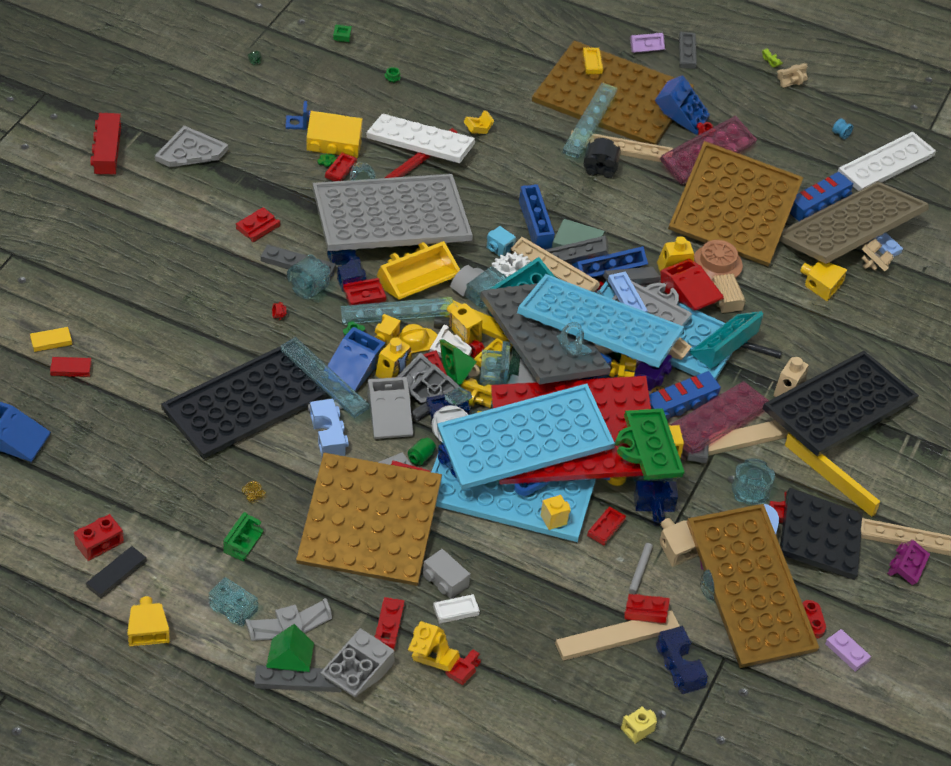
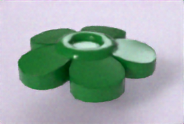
(326, 159)

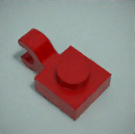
(464, 668)

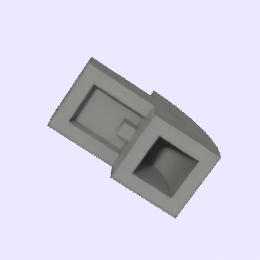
(464, 276)

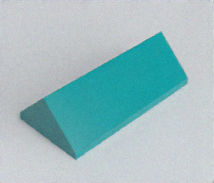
(529, 274)
(727, 338)

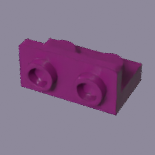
(909, 561)

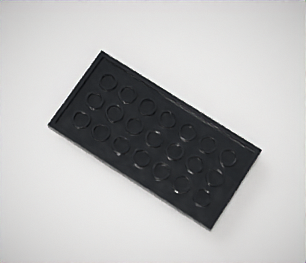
(242, 402)
(840, 403)

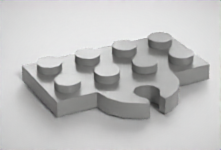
(662, 304)

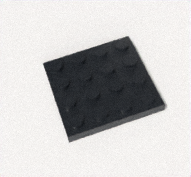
(821, 533)

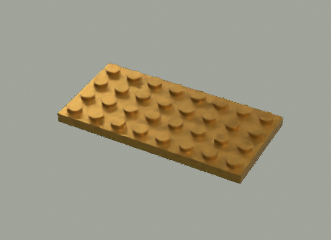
(752, 585)

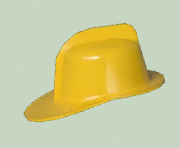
(417, 337)

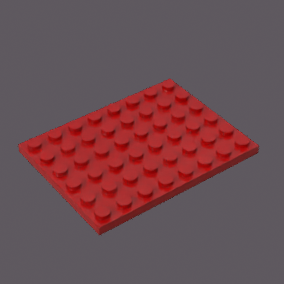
(612, 398)

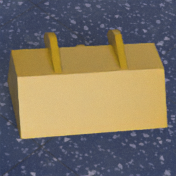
(417, 270)

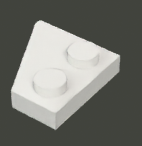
(453, 339)

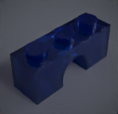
(350, 269)
(687, 675)

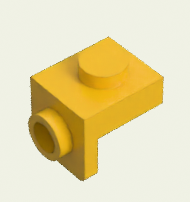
(479, 125)

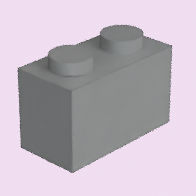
(446, 574)

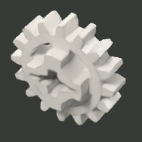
(510, 263)

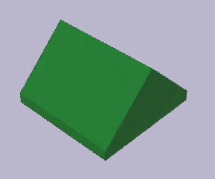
(455, 362)
(291, 650)

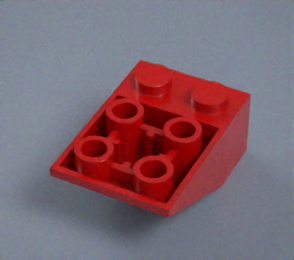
(691, 284)

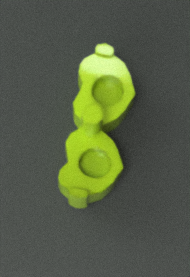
(773, 61)

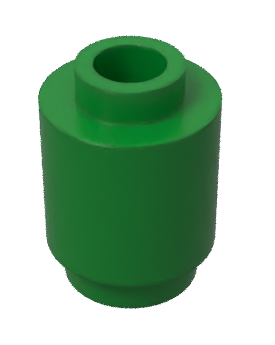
(421, 451)

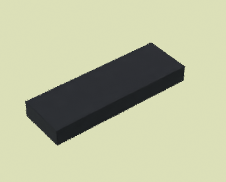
(116, 572)

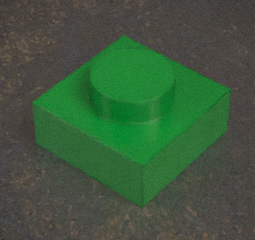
(342, 33)

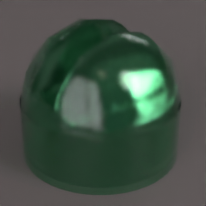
(254, 57)

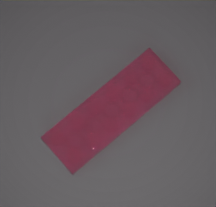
(728, 135)
(720, 416)

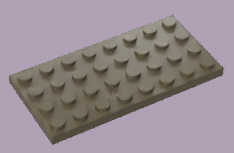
(852, 222)

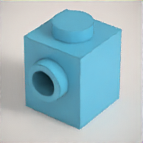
(500, 241)

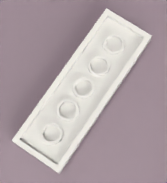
(420, 138)
(887, 161)

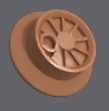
(719, 258)

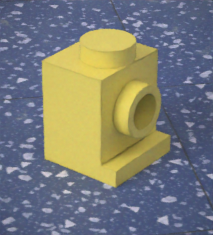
(639, 724)

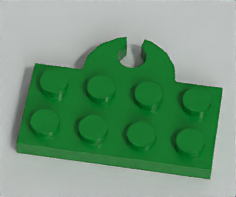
(650, 444)

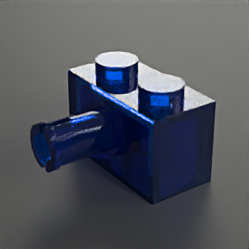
(656, 497)

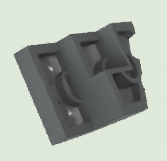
(426, 379)

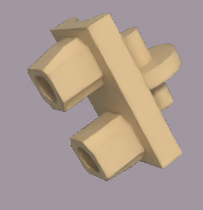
(793, 75)
(883, 260)

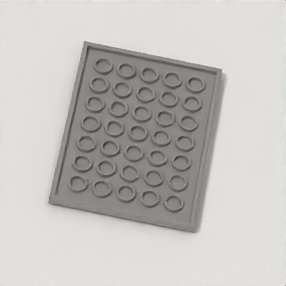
(391, 212)

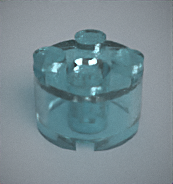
(309, 276)
(753, 481)

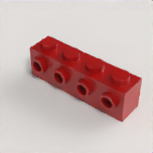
(107, 143)

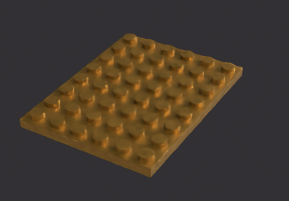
(633, 108)

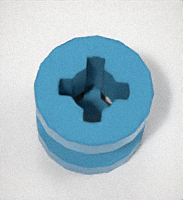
(842, 128)

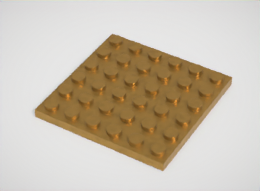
(736, 202)
(369, 519)

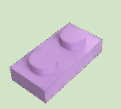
(647, 42)
(848, 650)

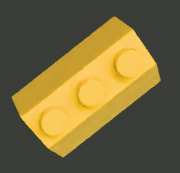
(334, 134)

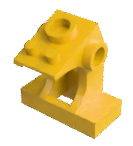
(430, 639)

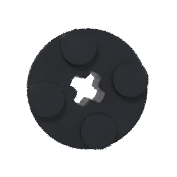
(602, 157)

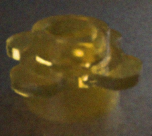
(253, 490)

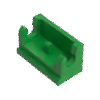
(242, 537)

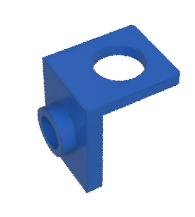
(302, 119)

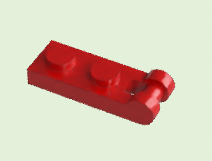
(389, 621)

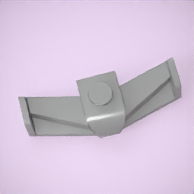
(304, 620)

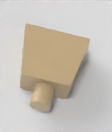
(795, 371)
(677, 542)

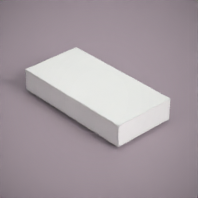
(456, 608)

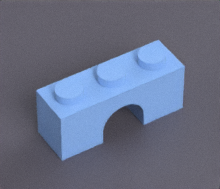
(326, 415)

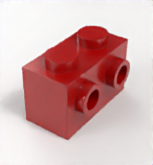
(98, 537)

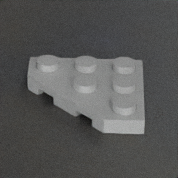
(189, 148)

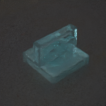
(495, 365)

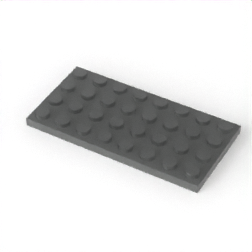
(538, 342)

